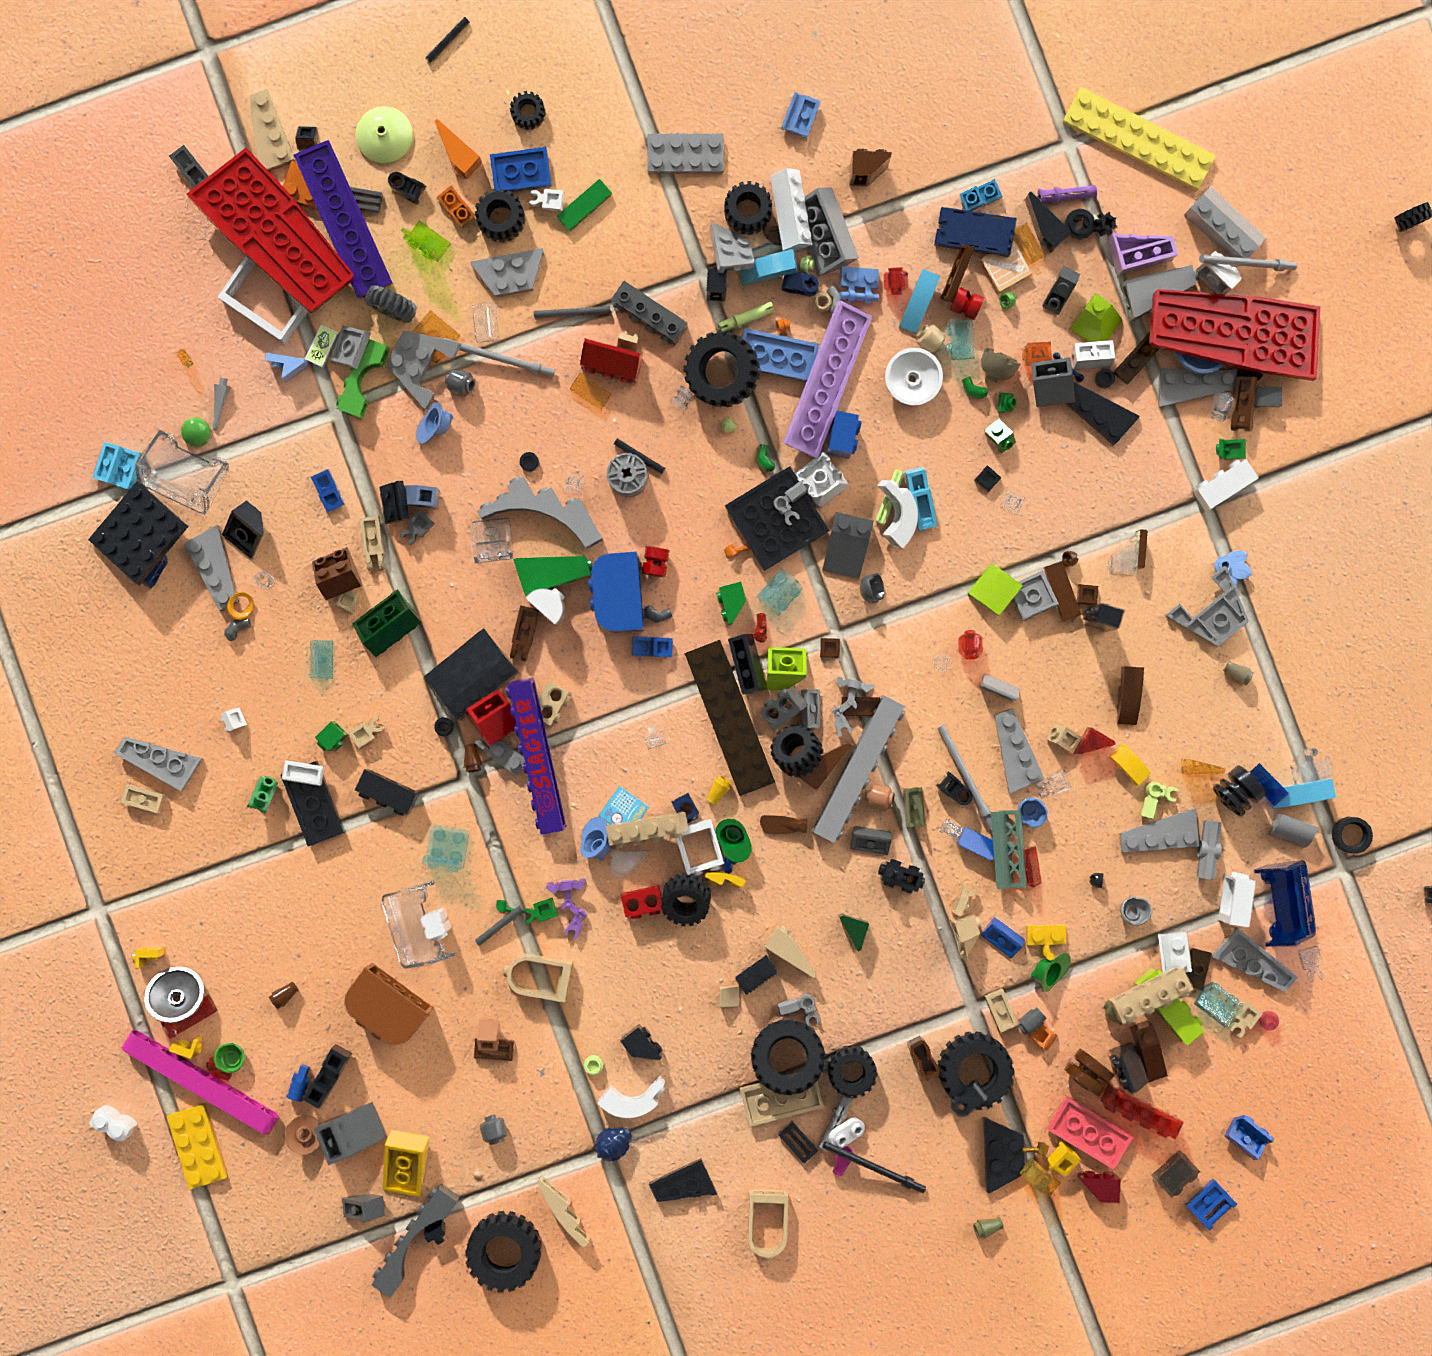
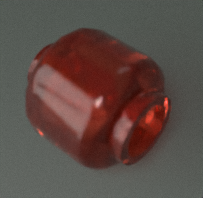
(896, 280)
(970, 645)

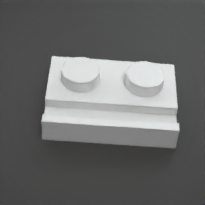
(1175, 951)

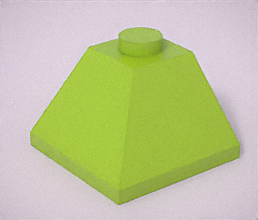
(1096, 320)
(785, 667)

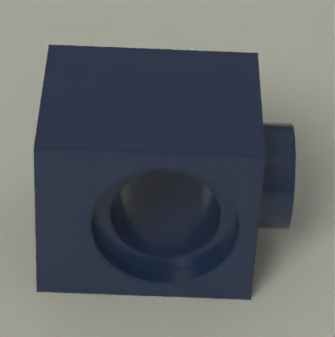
(686, 799)

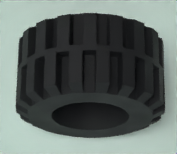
(753, 193)
(490, 203)
(790, 739)
(686, 912)
(856, 1087)

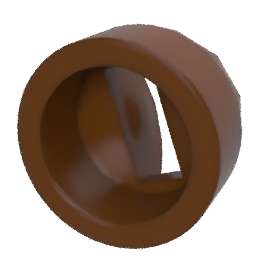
(1070, 554)

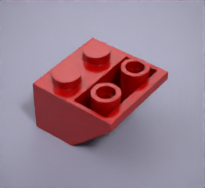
(492, 717)

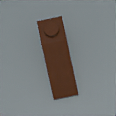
(829, 761)
(1149, 1050)

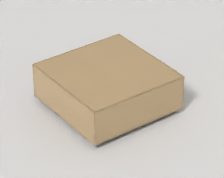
(348, 601)

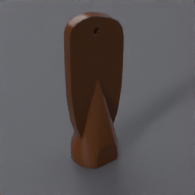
(782, 824)

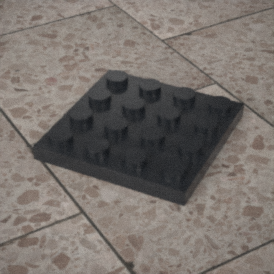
(766, 528)
(138, 533)

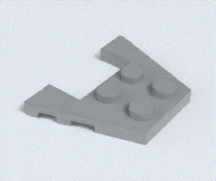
(412, 359)
(1220, 617)

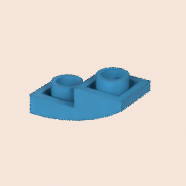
(981, 195)

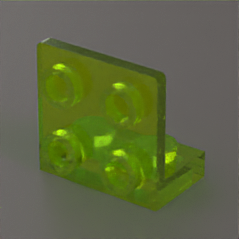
(426, 240)

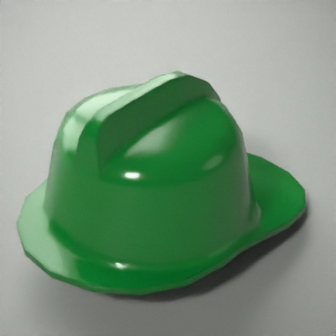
(733, 840)
(1051, 971)

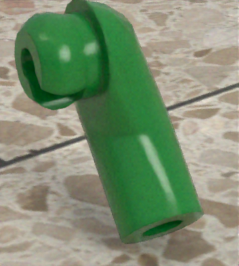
(974, 391)
(762, 459)

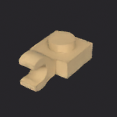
(962, 904)

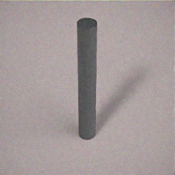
(499, 925)

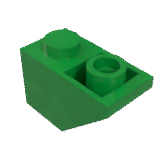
(733, 600)

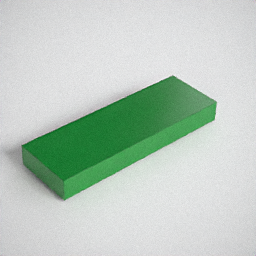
(584, 205)

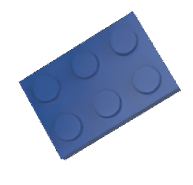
(521, 169)

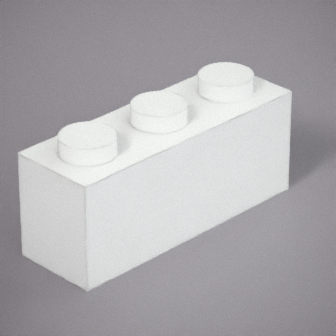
(1225, 484)

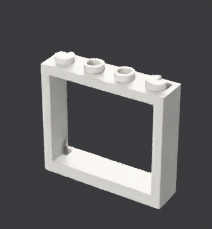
(234, 284)

